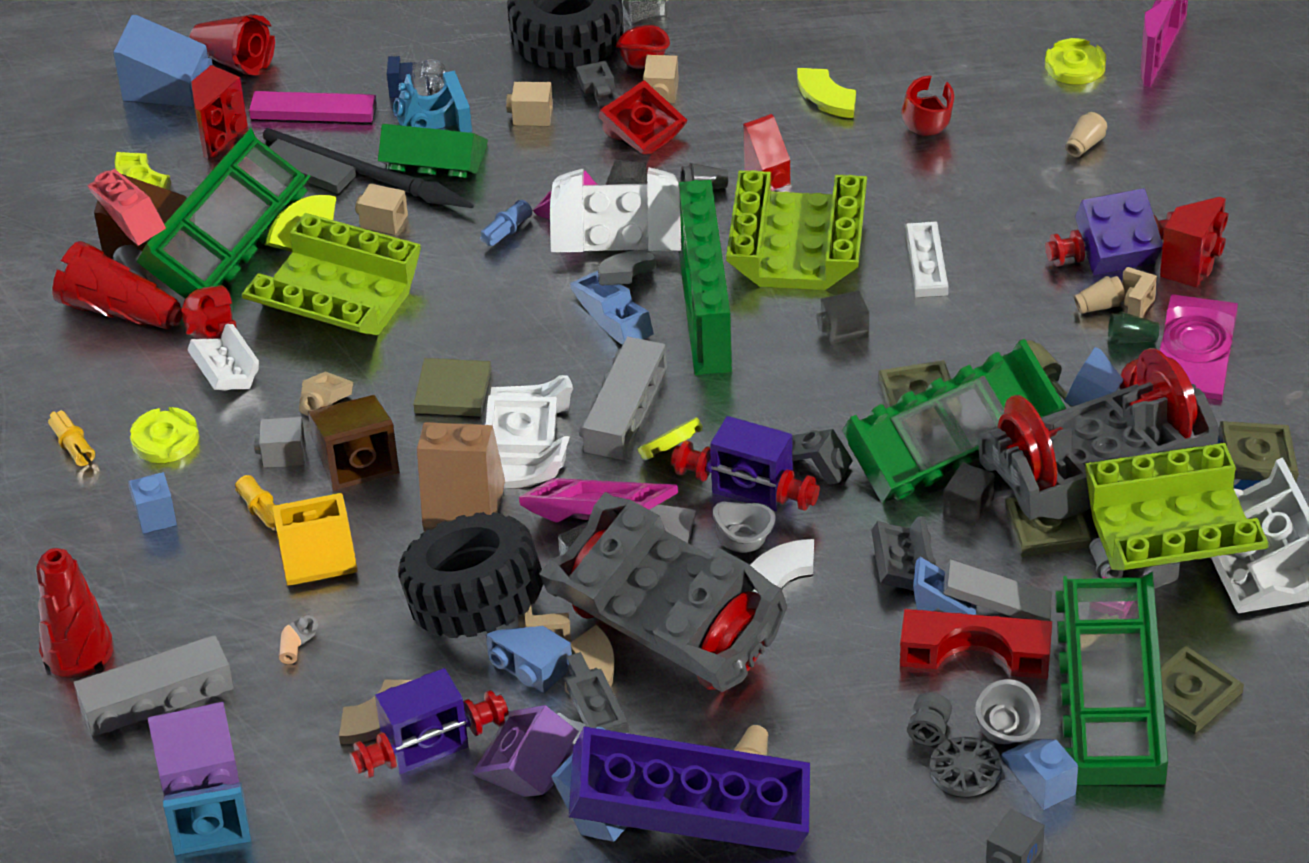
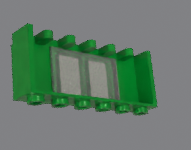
(941, 426)

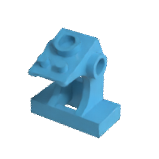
(434, 111)

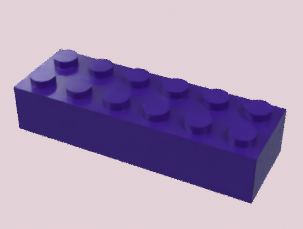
(689, 789)

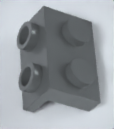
(899, 549)

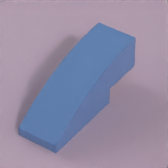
(613, 308)

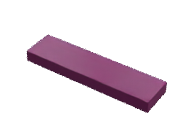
(313, 106)

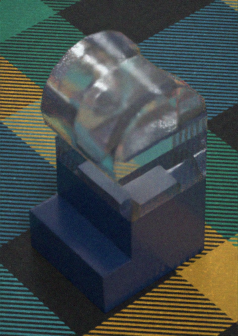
(425, 76)

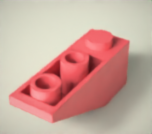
(127, 206)

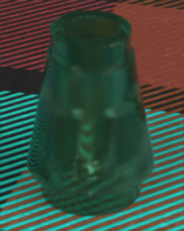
(1131, 329)

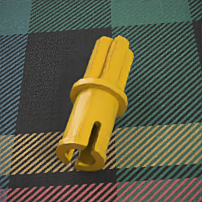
(71, 437)
(258, 500)

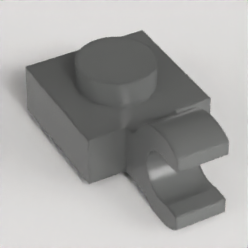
(596, 79)

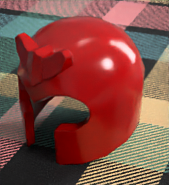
(926, 114)
(207, 312)

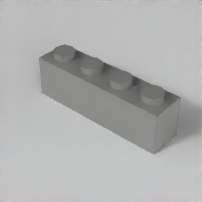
(623, 398)
(153, 685)

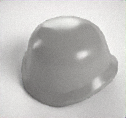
(743, 525)
(1008, 712)

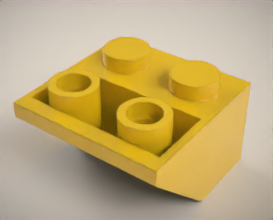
(314, 539)

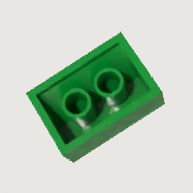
(430, 150)

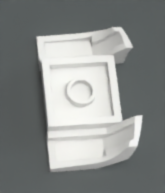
(615, 214)
(526, 430)

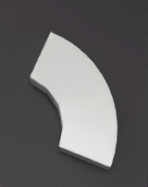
(786, 562)

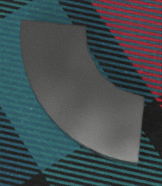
(624, 266)

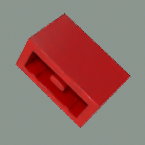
(218, 108)
(1193, 241)

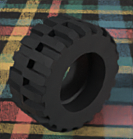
(565, 30)
(470, 575)

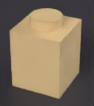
(662, 75)
(530, 103)
(382, 209)

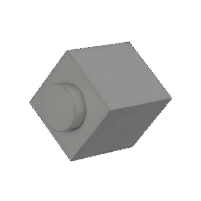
(281, 442)

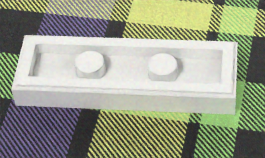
(926, 259)

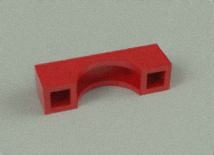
(1017, 642)

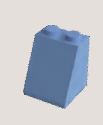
(158, 63)

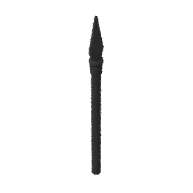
(429, 191)

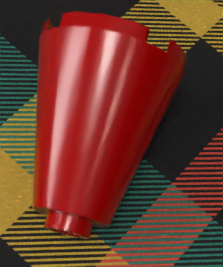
(238, 42)

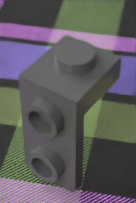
(825, 451)

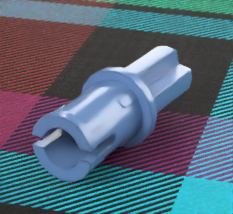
(506, 222)

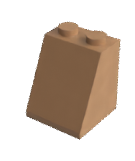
(458, 472)

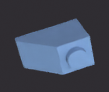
(1094, 379)
(152, 502)
(1043, 770)

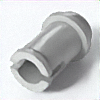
(1103, 567)

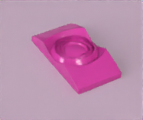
(1159, 32)
(1200, 340)
(576, 497)

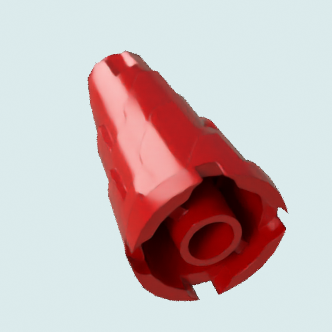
(111, 289)
(71, 623)

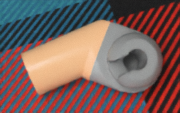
(294, 636)

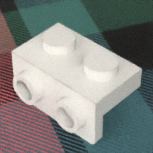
(225, 361)

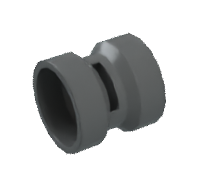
(929, 719)

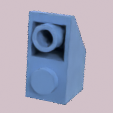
(530, 654)

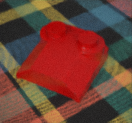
(642, 119)

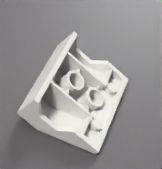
(1282, 571)

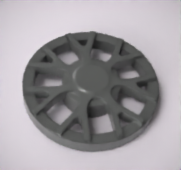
(965, 766)

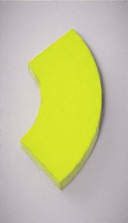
(822, 90)
(137, 167)
(280, 229)

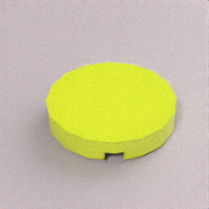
(1075, 61)
(164, 435)
(670, 438)

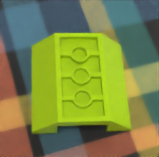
(796, 236)
(340, 275)
(1170, 508)

